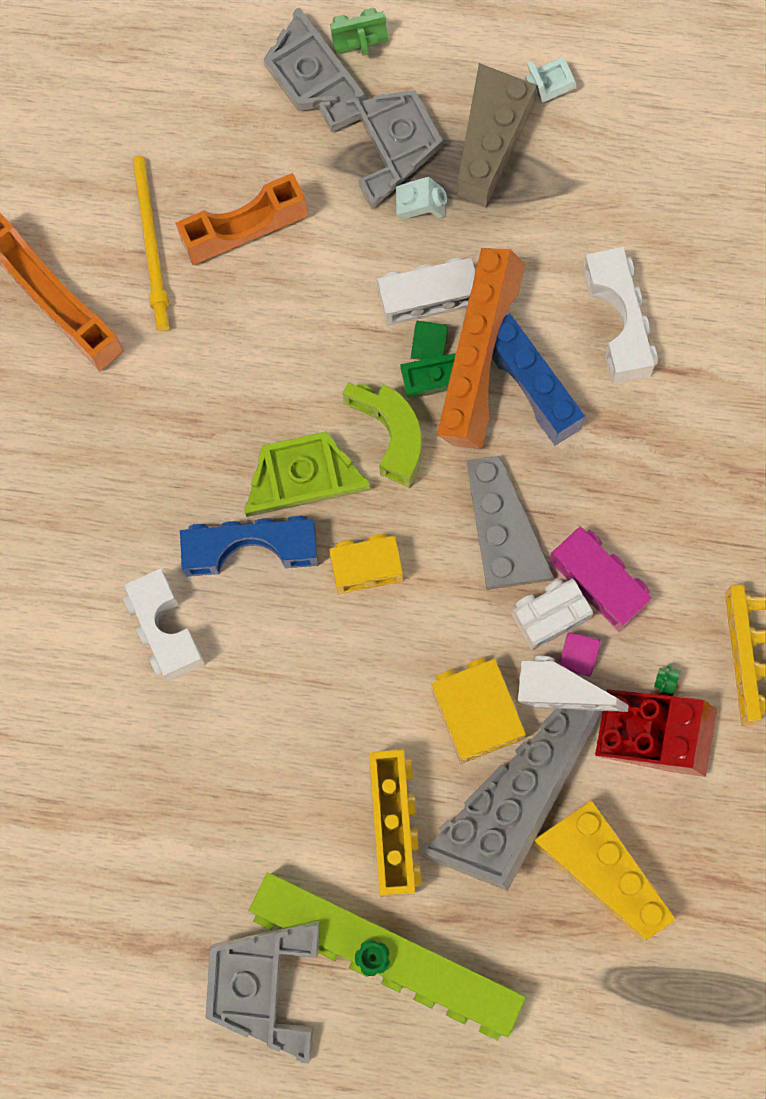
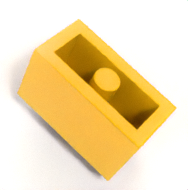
(366, 563)

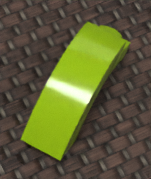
(398, 417)

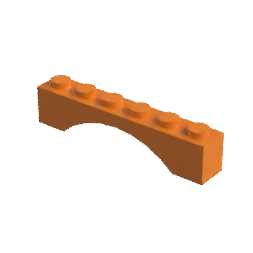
(55, 300)
(466, 401)

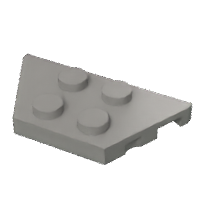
(308, 67)

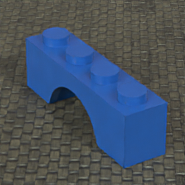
(549, 399)
(208, 548)

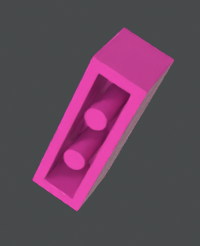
(601, 577)

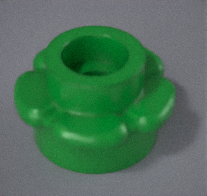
(667, 680)
(381, 952)

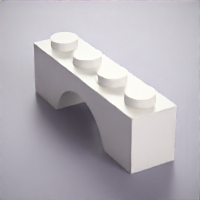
(610, 279)

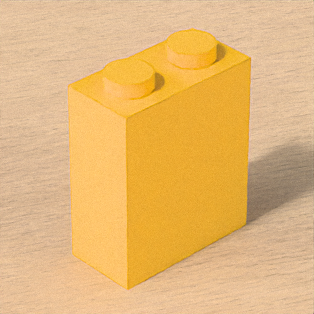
(477, 709)

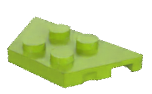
(301, 473)

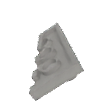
(504, 533)

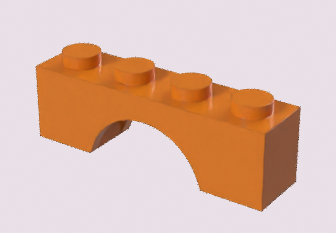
(273, 208)

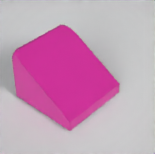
(579, 654)

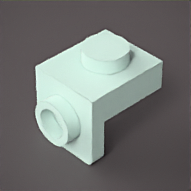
(551, 79)
(420, 198)

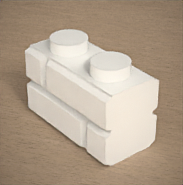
(551, 613)

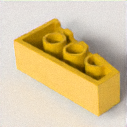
(600, 864)

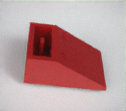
(658, 732)

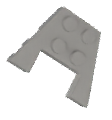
(398, 131)
(246, 986)

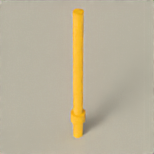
(158, 296)

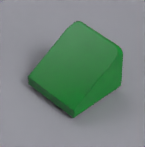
(428, 340)

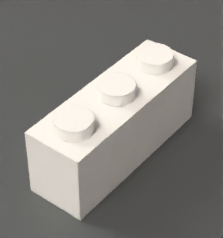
(426, 290)

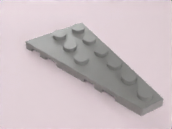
(512, 804)

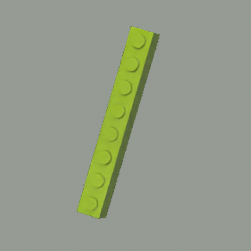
(411, 965)

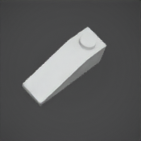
(554, 687)

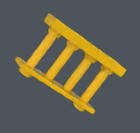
(743, 640)

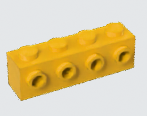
(391, 823)

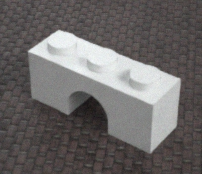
(149, 600)

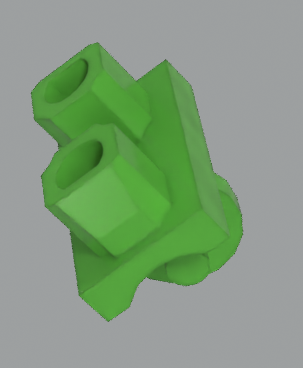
(359, 31)

